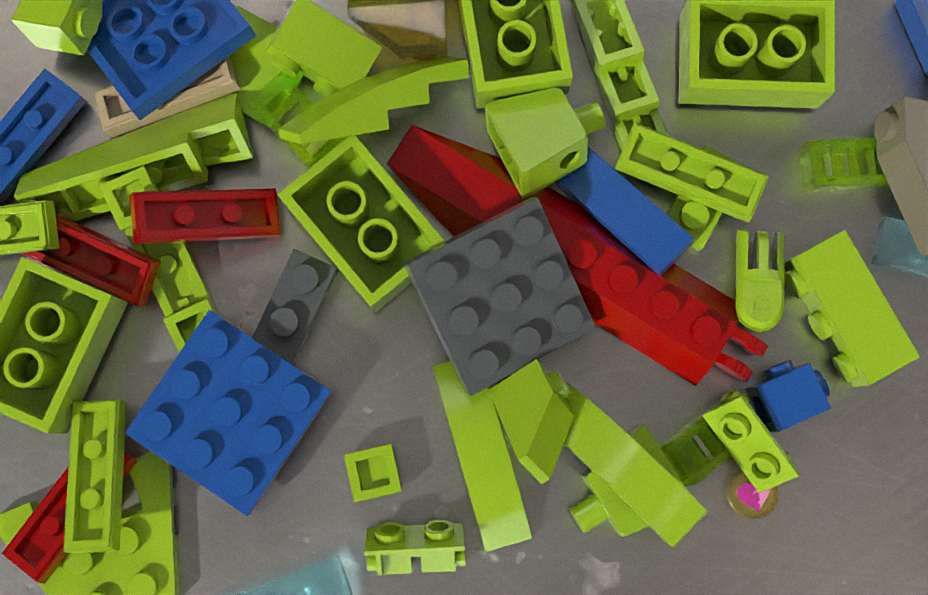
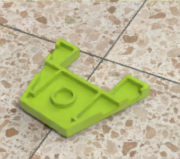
(147, 543)

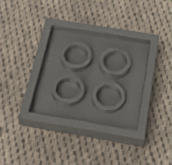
(500, 295)

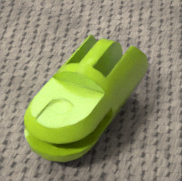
(760, 288)

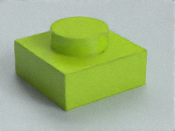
(373, 472)

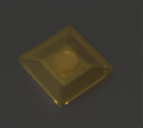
(404, 26)

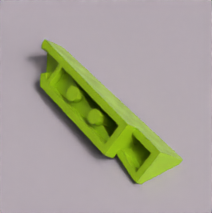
(171, 150)

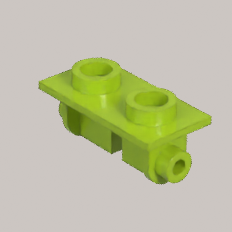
(750, 442)
(392, 546)

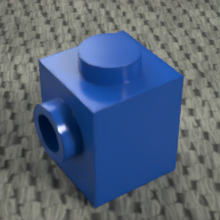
(789, 395)

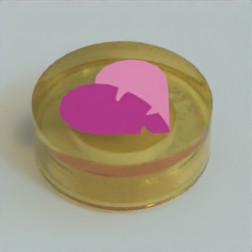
(747, 501)

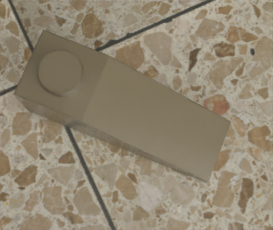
(903, 158)

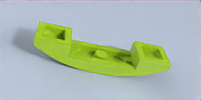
(178, 280)
(483, 461)
(631, 471)

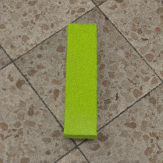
(618, 66)
(366, 103)

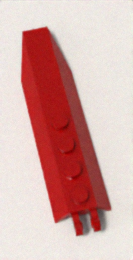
(664, 317)

